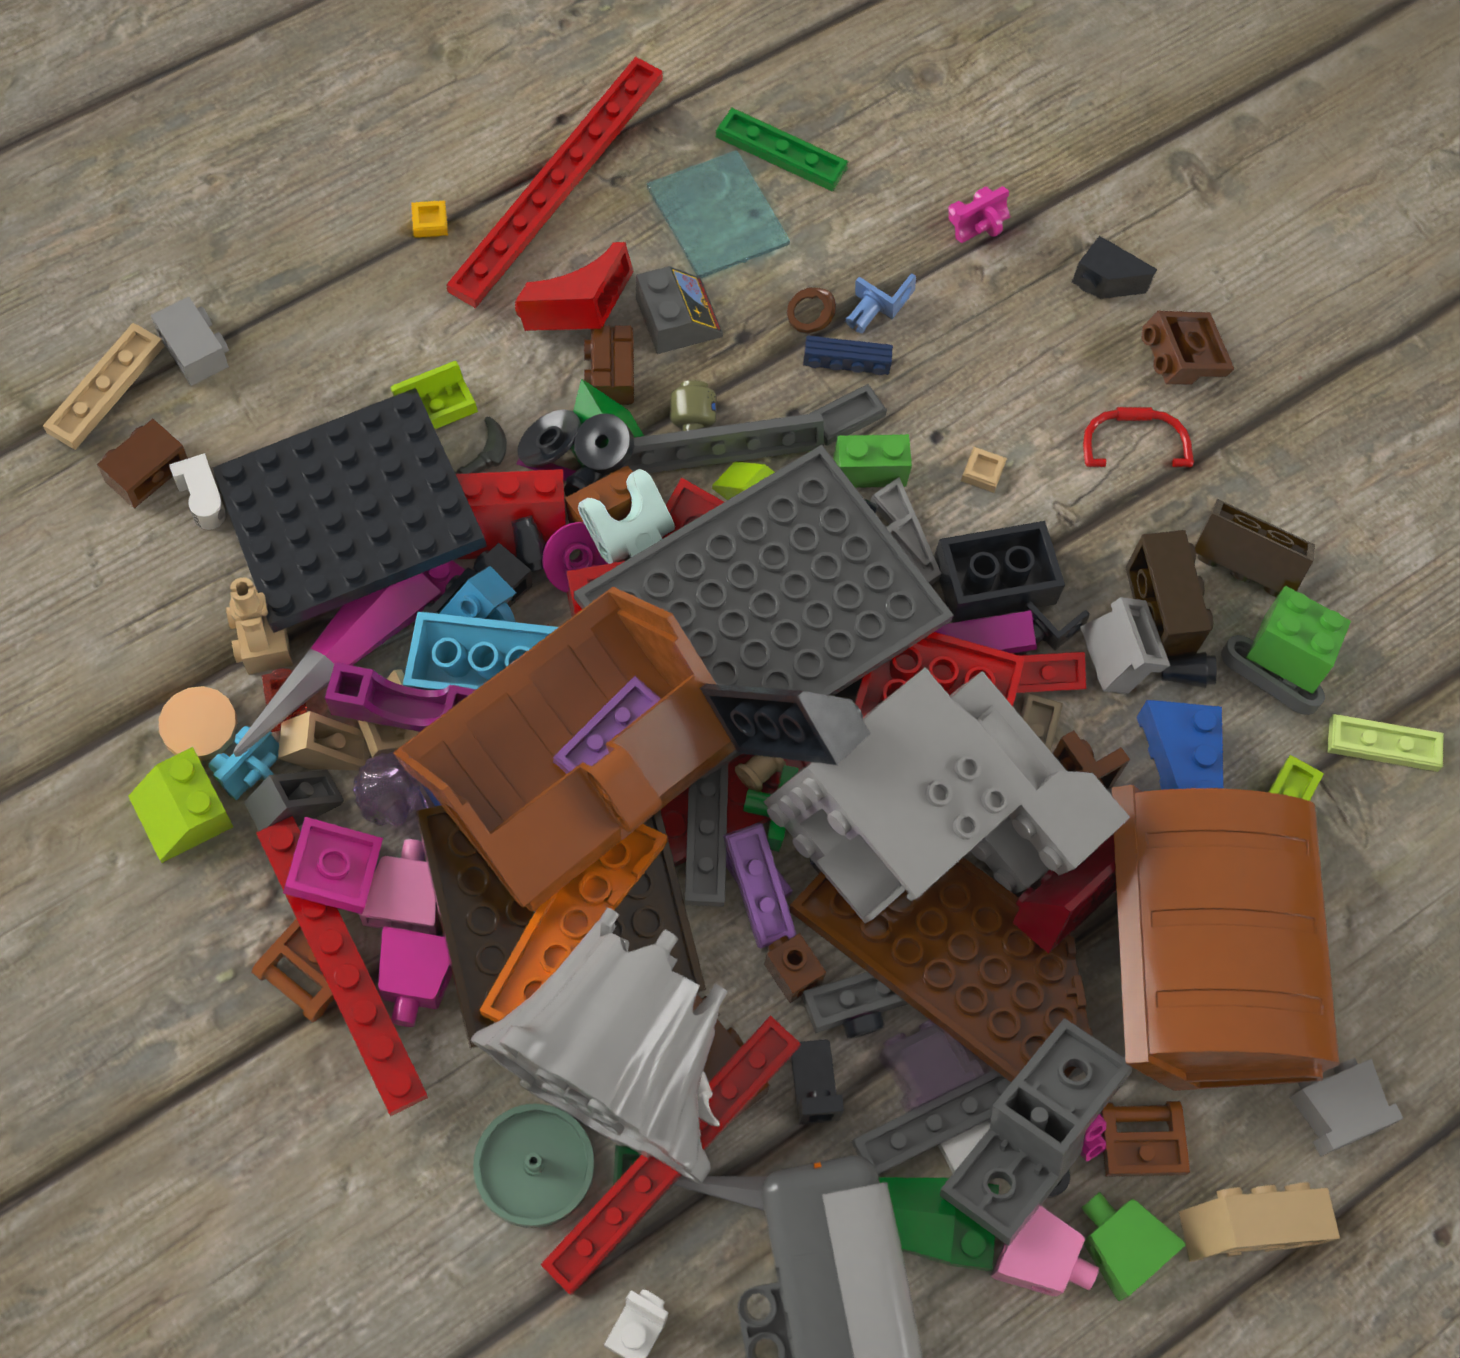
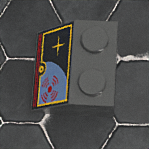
(675, 309)

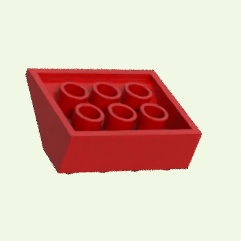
(949, 662)

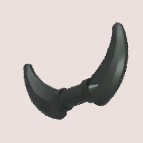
(492, 453)

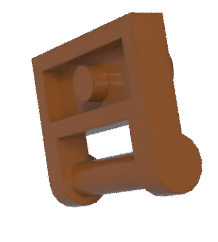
(295, 948)
(1145, 1152)

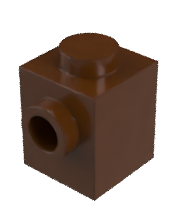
(793, 966)

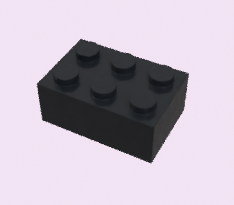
(998, 571)

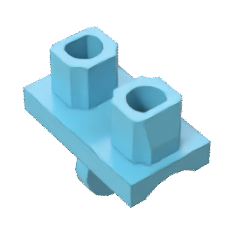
(242, 772)

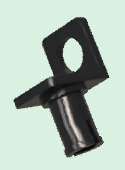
(1047, 632)

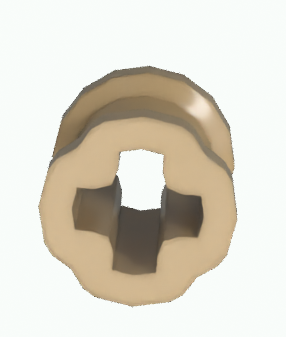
(758, 770)

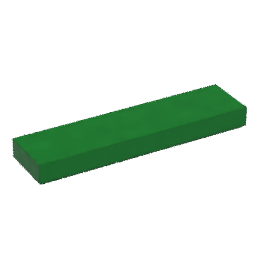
(782, 149)

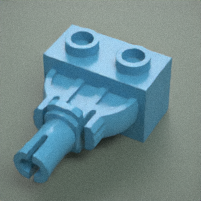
(483, 597)

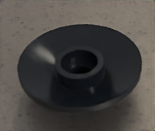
(548, 438)

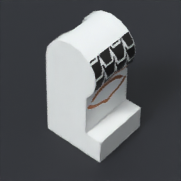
(204, 496)

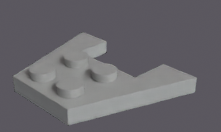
(906, 529)

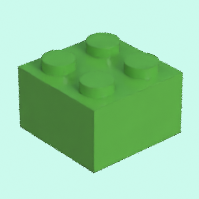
(1299, 639)

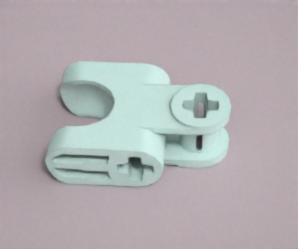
(641, 528)

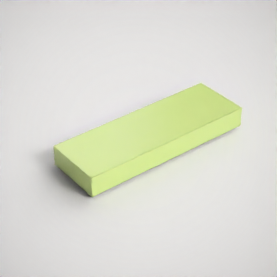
(1385, 742)

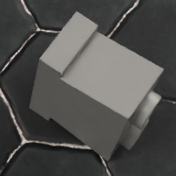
(1125, 645)
(1345, 1106)

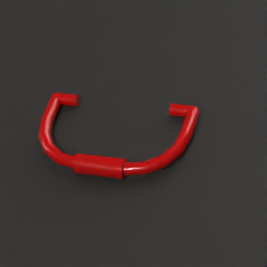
(1136, 414)

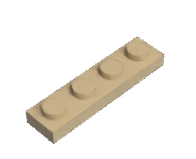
(103, 386)

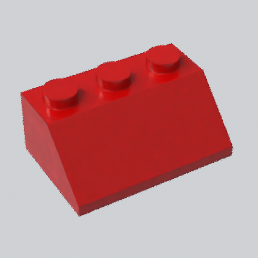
(508, 496)

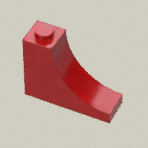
(578, 298)

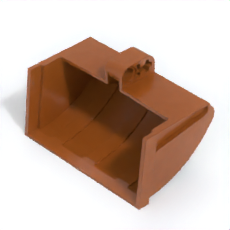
(497, 746)
(1223, 938)

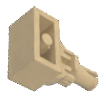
(256, 642)

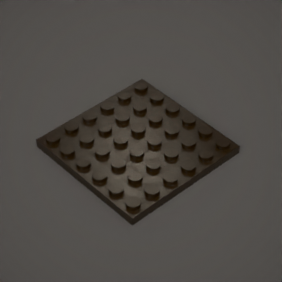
(486, 922)

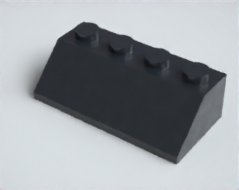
(787, 722)

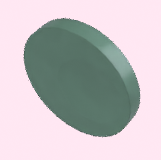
(533, 1165)

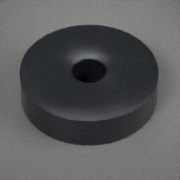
(617, 451)

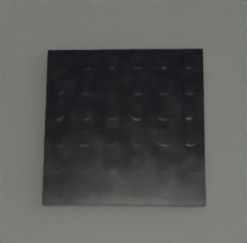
(347, 509)

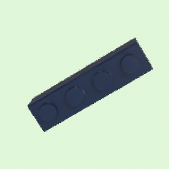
(847, 355)

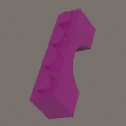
(372, 698)

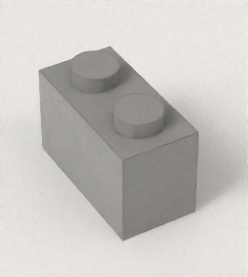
(190, 340)

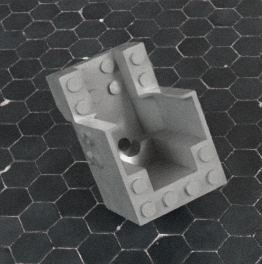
(933, 786)

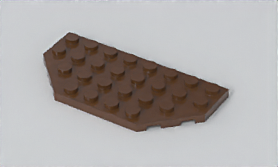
(960, 962)

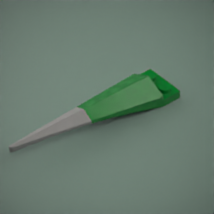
(924, 1219)

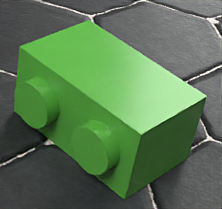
(874, 459)

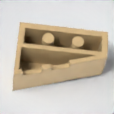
(1259, 1221)

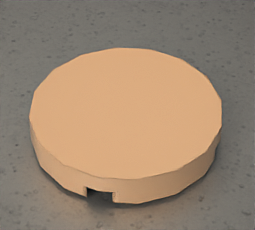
(198, 720)

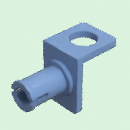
(877, 301)

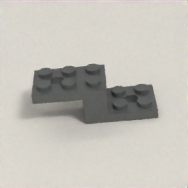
(1036, 1131)

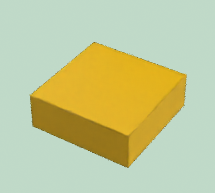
(429, 219)

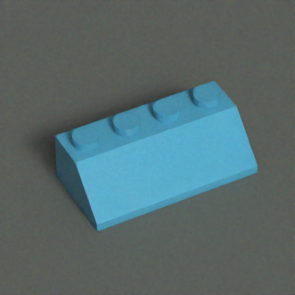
(465, 649)

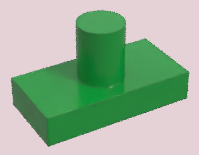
(755, 805)

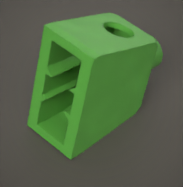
(1127, 1244)

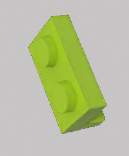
(442, 394)

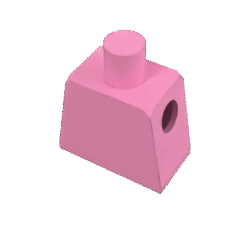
(402, 893)
(1045, 1257)

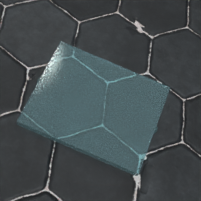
(718, 214)

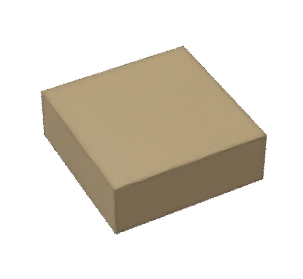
(983, 469)

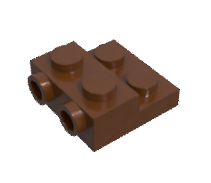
(1186, 346)

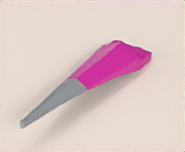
(348, 638)

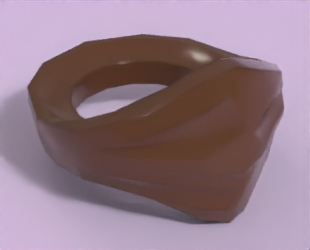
(826, 315)

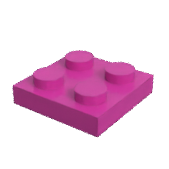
(333, 865)

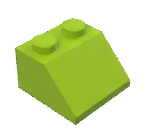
(179, 805)

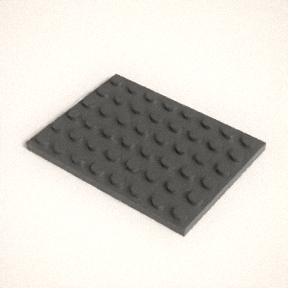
(786, 584)

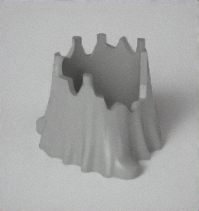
(616, 1045)

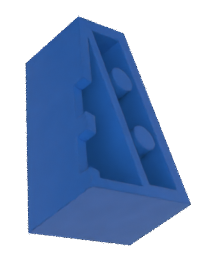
(1184, 743)

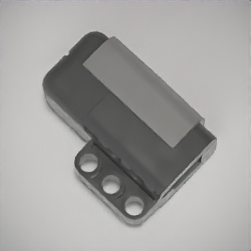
(835, 1266)

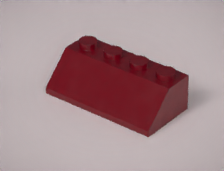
(1068, 898)

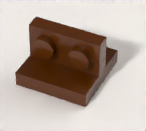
(1078, 756)

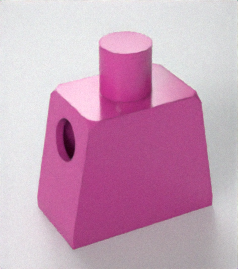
(412, 972)

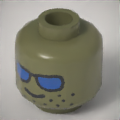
(693, 406)

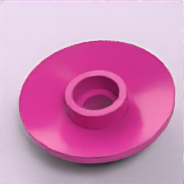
(559, 547)

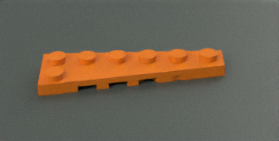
(568, 917)

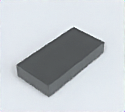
(850, 413)

